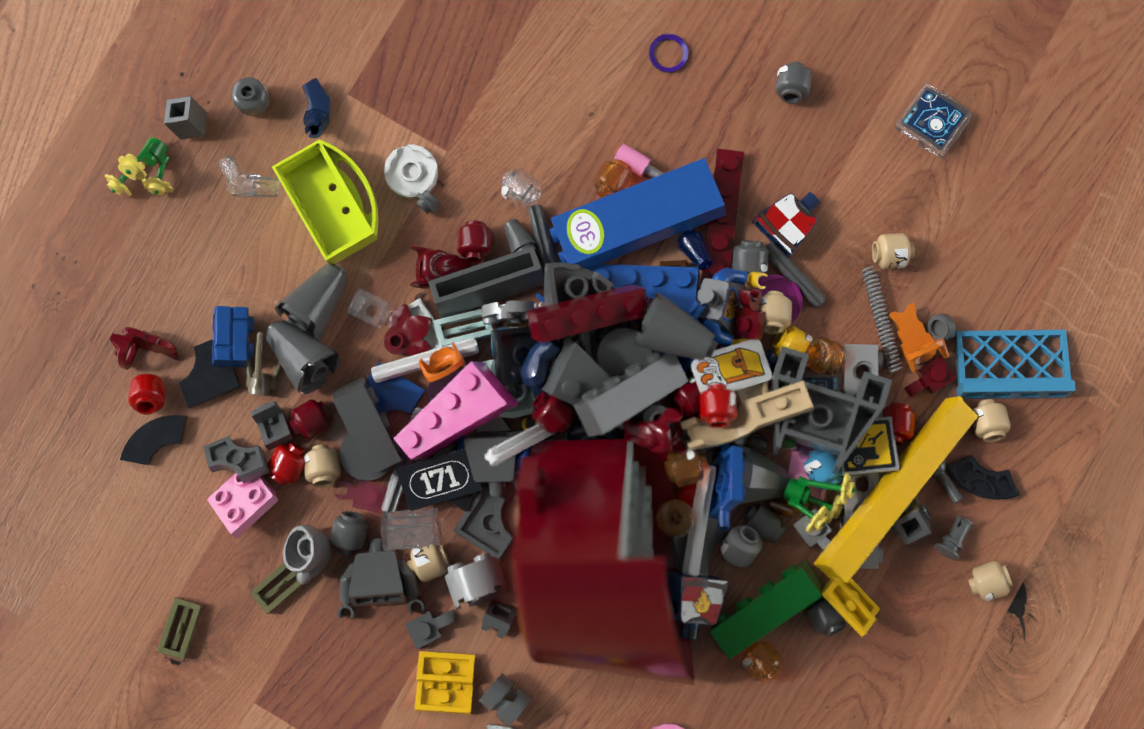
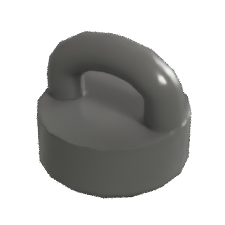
(941, 327)

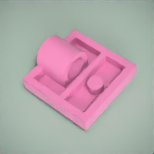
(242, 503)

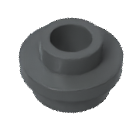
(427, 202)

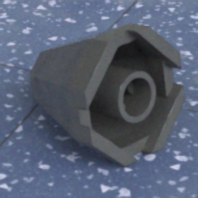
(762, 477)

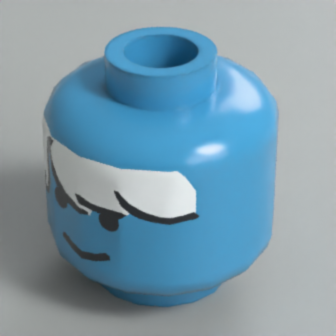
(820, 467)

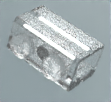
(410, 529)

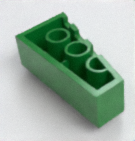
(767, 609)

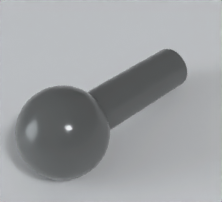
(947, 484)

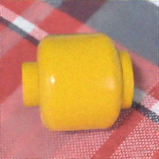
(793, 339)

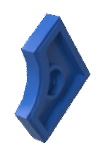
(396, 394)

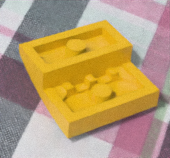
(852, 604)
(445, 683)

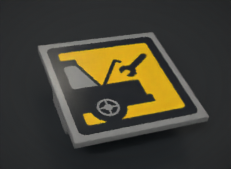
(875, 451)

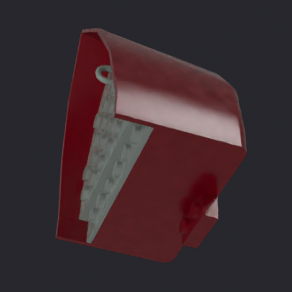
(596, 561)

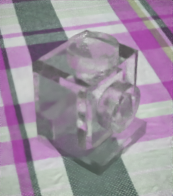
(363, 302)

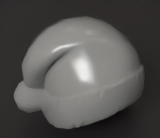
(306, 552)

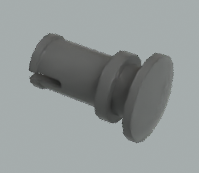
(953, 540)

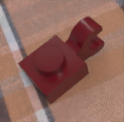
(749, 319)
(931, 376)

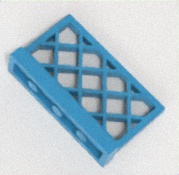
(1013, 387)

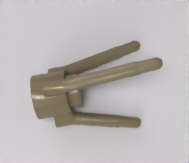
(258, 382)

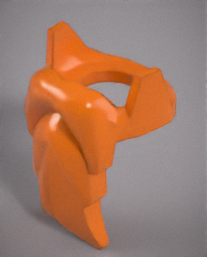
(916, 343)
(442, 359)

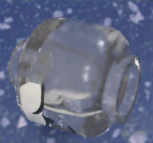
(520, 188)

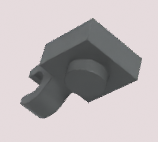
(427, 628)

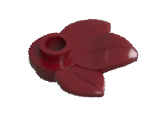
(410, 330)

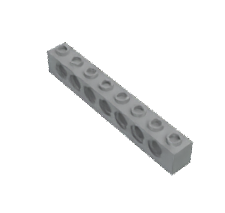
(869, 358)

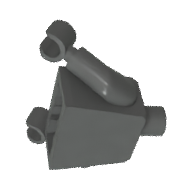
(377, 579)

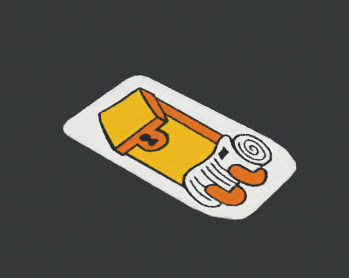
(733, 366)

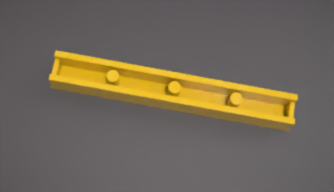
(896, 490)

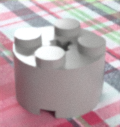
(475, 581)

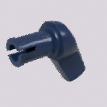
(318, 109)
(537, 364)

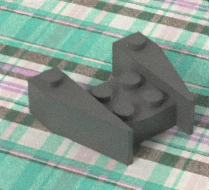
(836, 418)

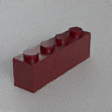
(587, 313)

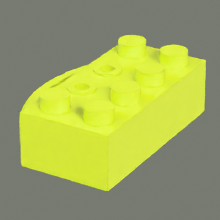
(308, 182)

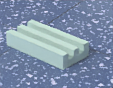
(437, 324)

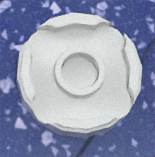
(410, 171)

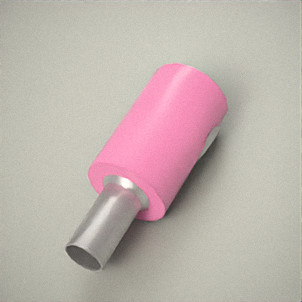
(638, 162)

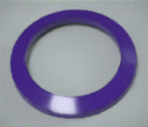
(680, 41)

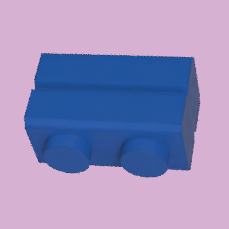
(230, 336)

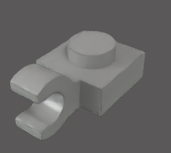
(815, 537)

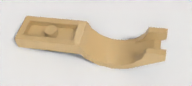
(751, 416)

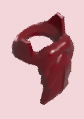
(435, 264)
(133, 339)
(656, 434)

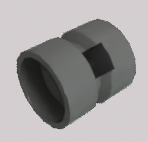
(505, 699)

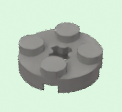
(513, 312)

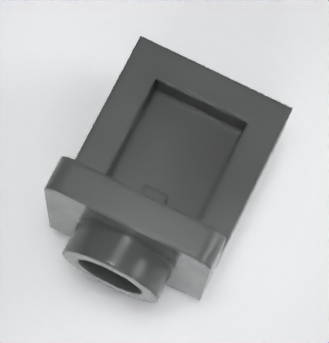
(272, 425)

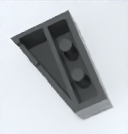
(574, 374)
(367, 425)

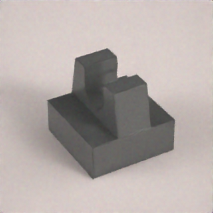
(499, 617)

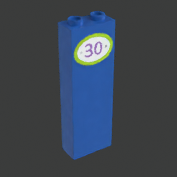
(638, 216)

